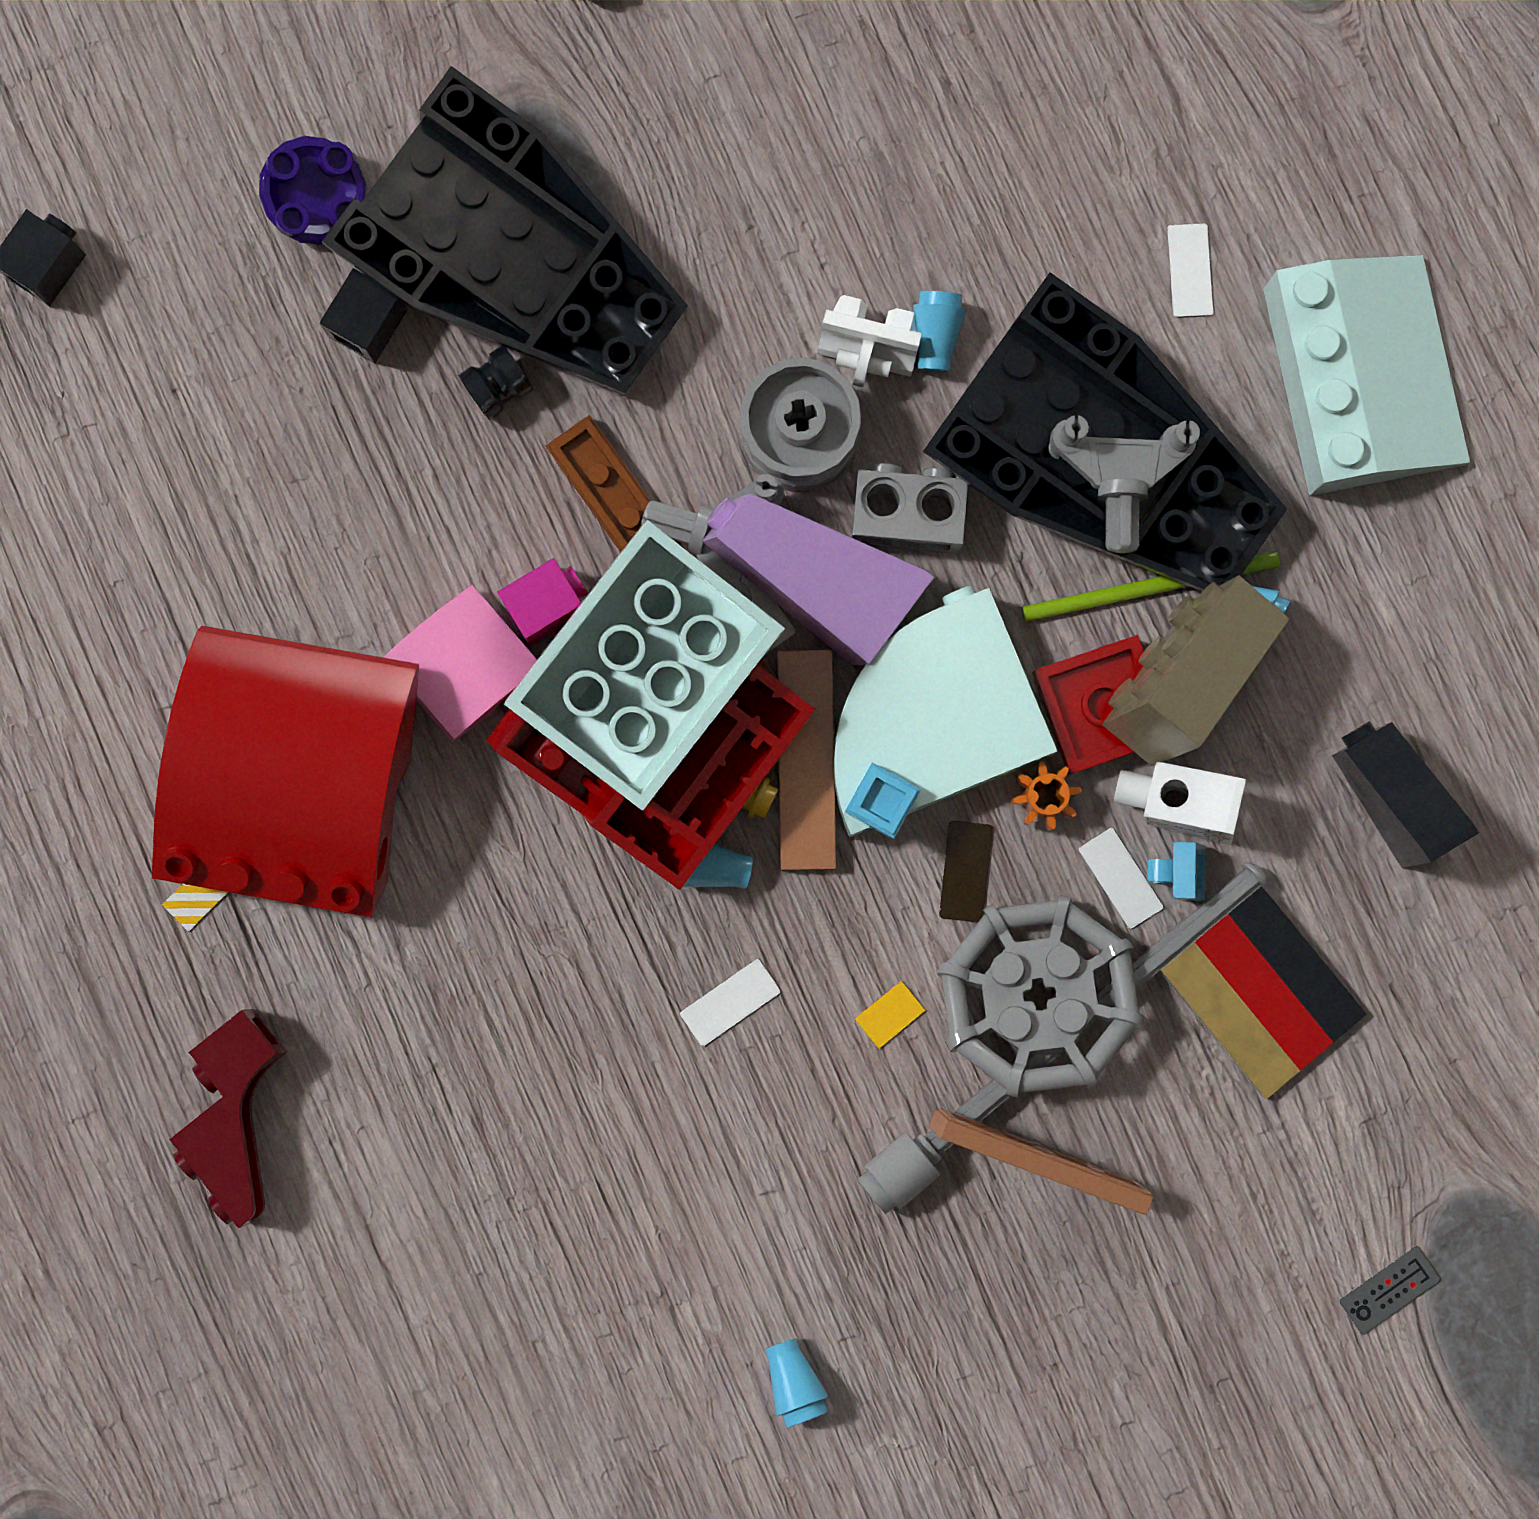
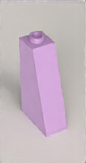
(818, 575)

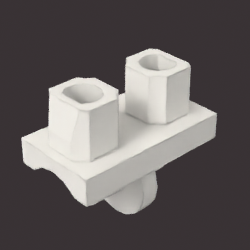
(869, 344)

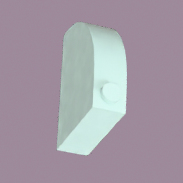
(941, 707)

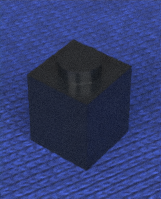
(40, 255)
(363, 316)

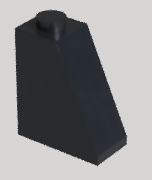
(1402, 795)

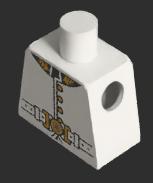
(1210, 803)

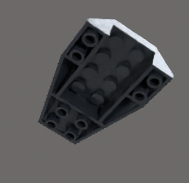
(508, 242)
(1080, 361)

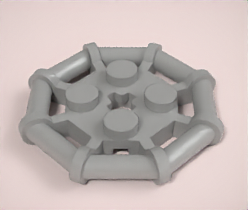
(1066, 1015)

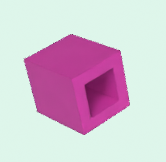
(543, 600)

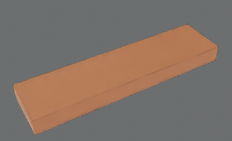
(808, 766)
(1040, 1160)

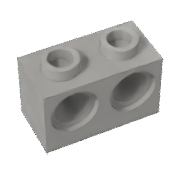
(909, 525)

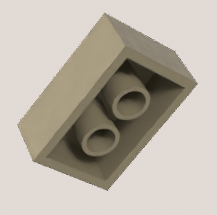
(1194, 670)

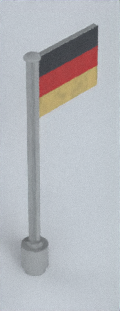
(1239, 974)

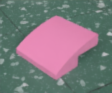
(465, 662)

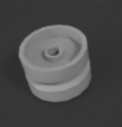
(806, 393)

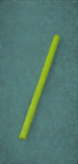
(1126, 592)

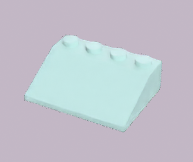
(1364, 371)
(644, 665)

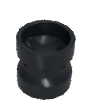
(505, 374)

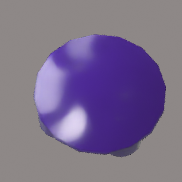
(309, 187)

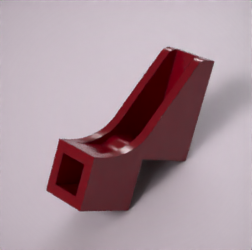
(222, 1139)

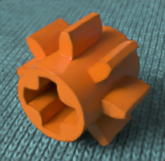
(1061, 795)

